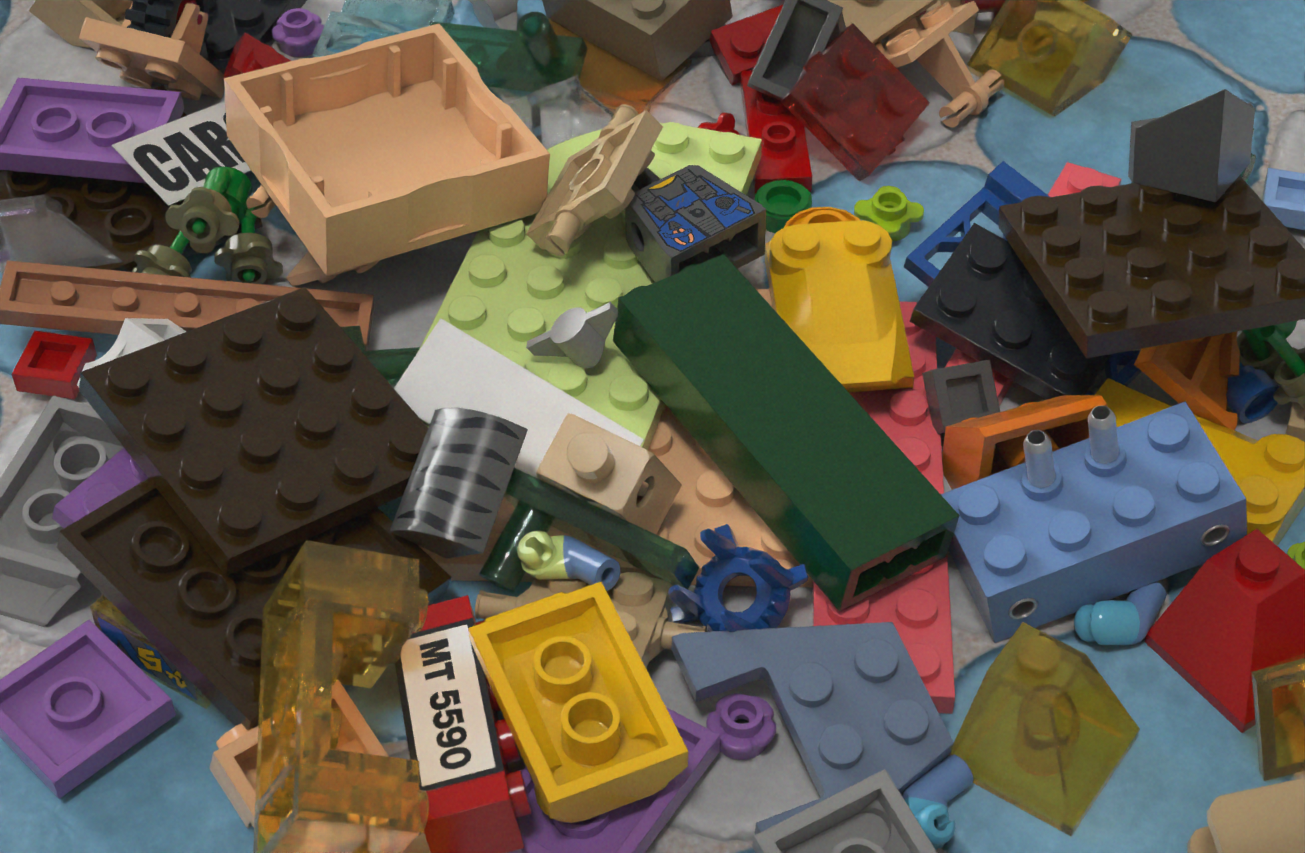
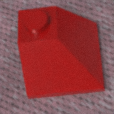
(1232, 620)

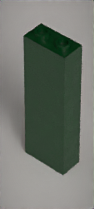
(784, 431)

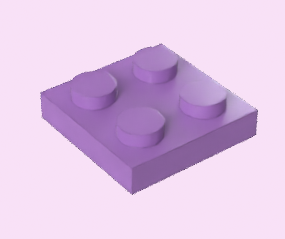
(78, 708)

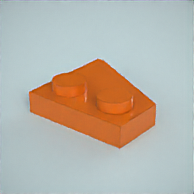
(1196, 373)

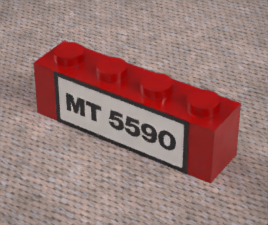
(458, 738)

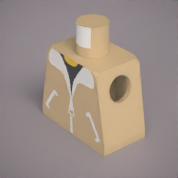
(609, 473)

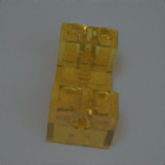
(331, 620)

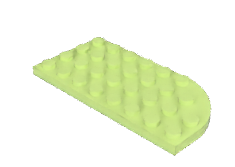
(517, 291)

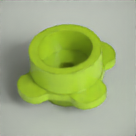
(890, 211)

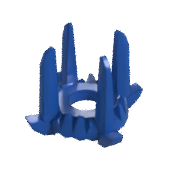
(730, 561)

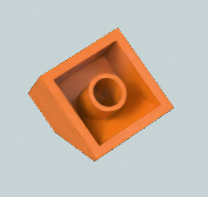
(996, 441)

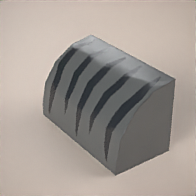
(458, 482)

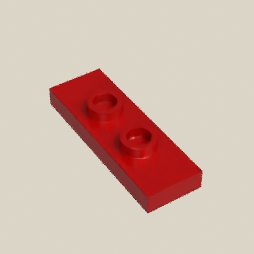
(782, 136)

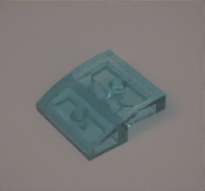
(376, 19)

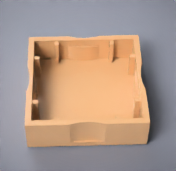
(385, 147)

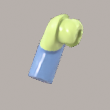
(566, 559)

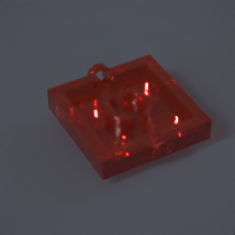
(855, 102)

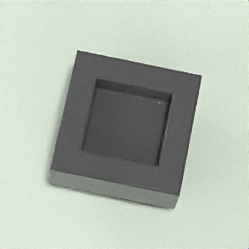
(960, 393)

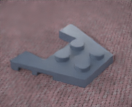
(842, 694)

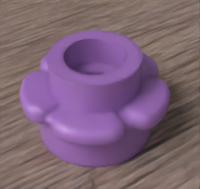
(298, 32)
(746, 739)

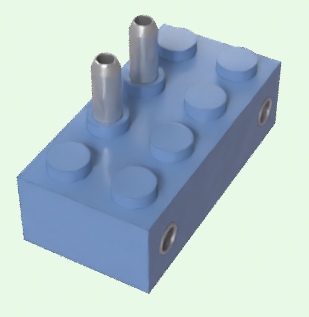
(1093, 518)

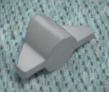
(496, 13)
(577, 335)

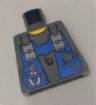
(691, 221)

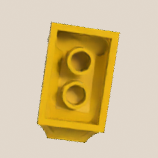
(842, 300)
(1265, 469)
(579, 704)

